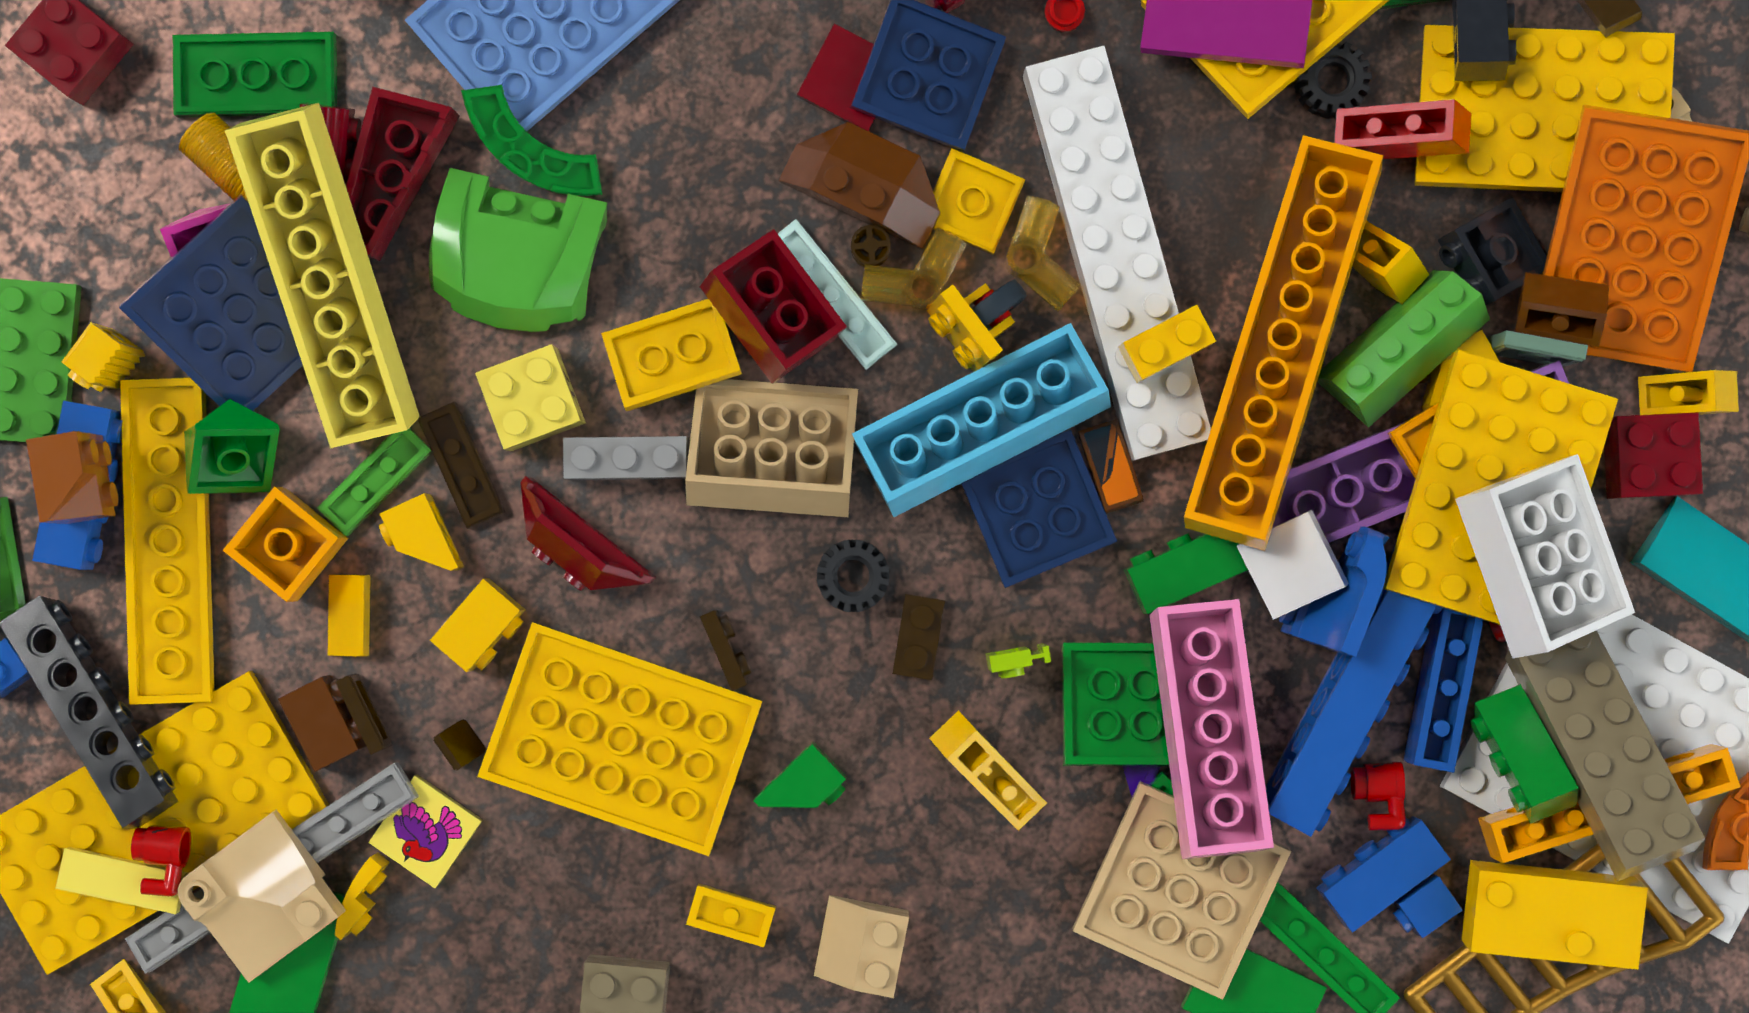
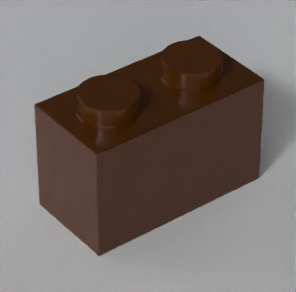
(1562, 309)
(322, 722)

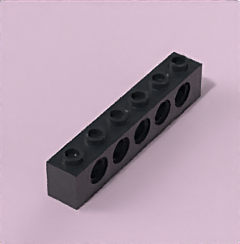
(28, 633)

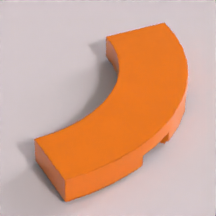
(1728, 833)

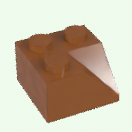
(72, 477)

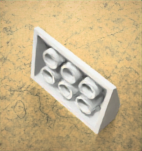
(1545, 557)

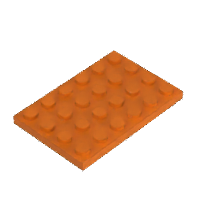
(1651, 219)

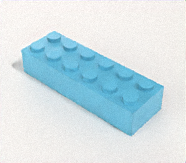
(982, 419)

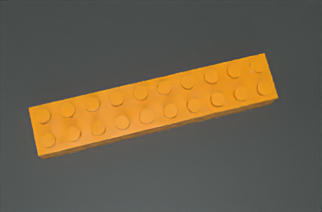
(1283, 343)

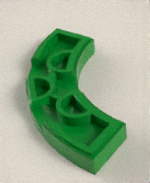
(523, 153)

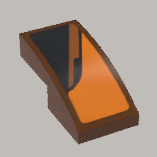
(1111, 466)

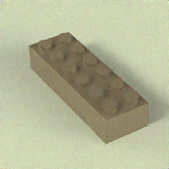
(1610, 754)

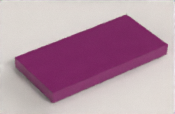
(1229, 30)

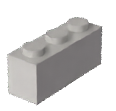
(625, 458)

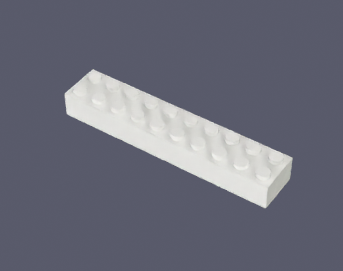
(1113, 245)

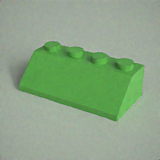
(1404, 345)

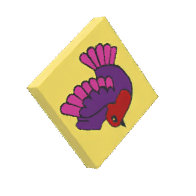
(427, 833)

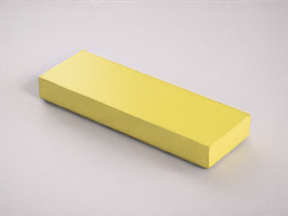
(112, 879)

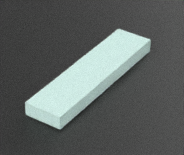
(864, 333)

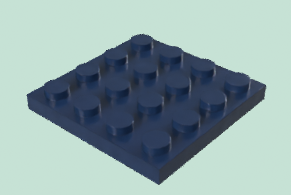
(220, 312)

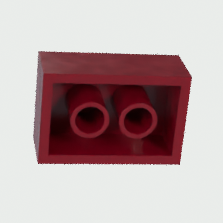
(772, 306)

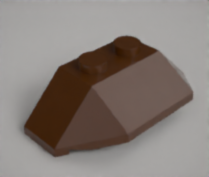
(866, 180)

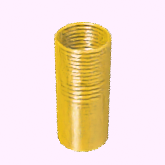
(210, 151)

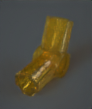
(1033, 234)
(935, 266)

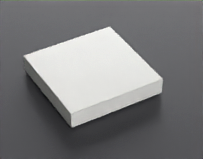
(1294, 566)

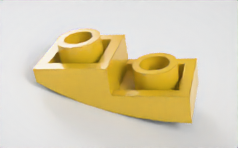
(356, 902)

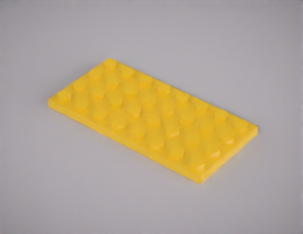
(228, 772)

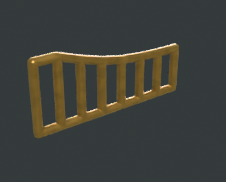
(1561, 987)

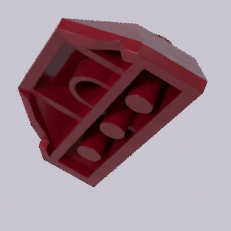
(575, 544)

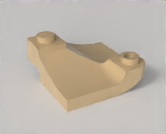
(261, 896)

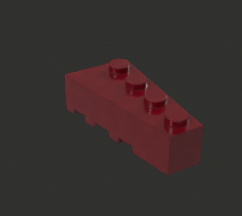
(392, 160)

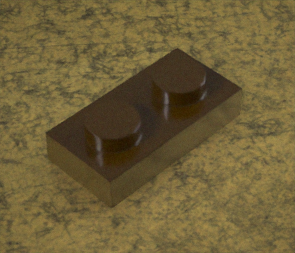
(918, 637)
(733, 665)

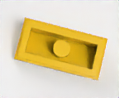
(349, 615)

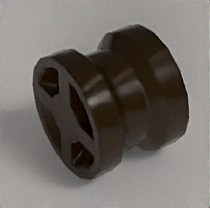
(870, 239)

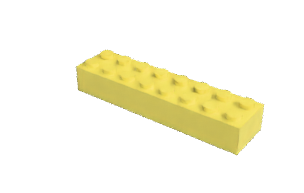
(323, 274)

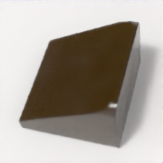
(459, 744)

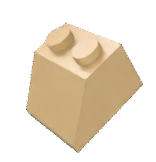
(862, 945)

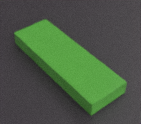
(374, 480)

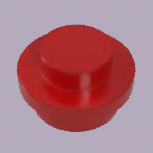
(1064, 14)

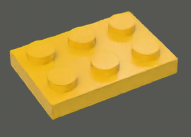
(670, 354)

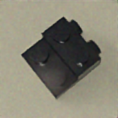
(1494, 251)

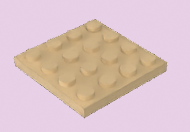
(1176, 912)

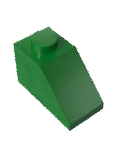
(804, 782)

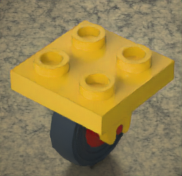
(968, 326)

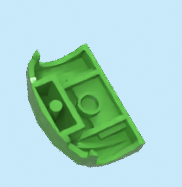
(513, 254)

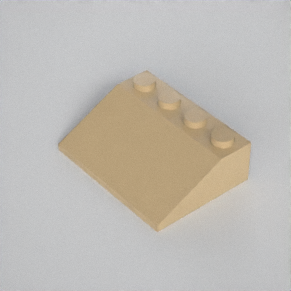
(772, 447)

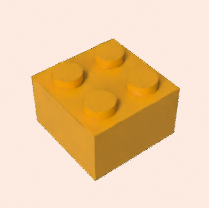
(285, 544)

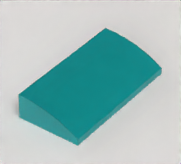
(1700, 564)

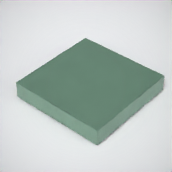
(1537, 348)

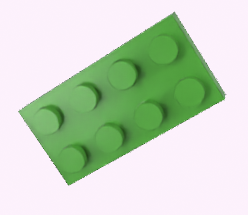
(35, 336)

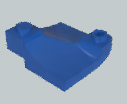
(1343, 616)

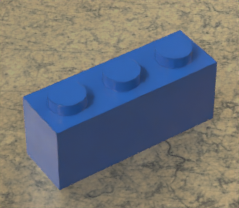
(1382, 873)

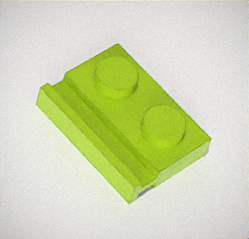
(1012, 661)

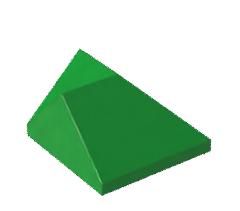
(230, 451)

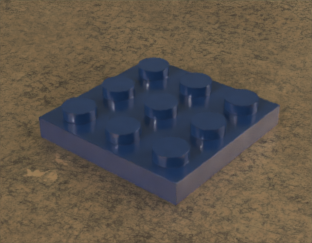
(928, 72)
(1038, 510)

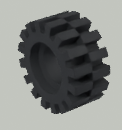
(1356, 87)
(829, 584)

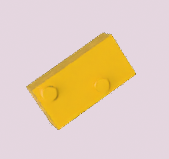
(1554, 914)

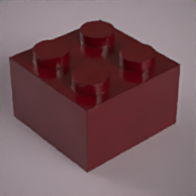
(69, 46)
(1653, 456)

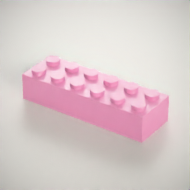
(1211, 729)

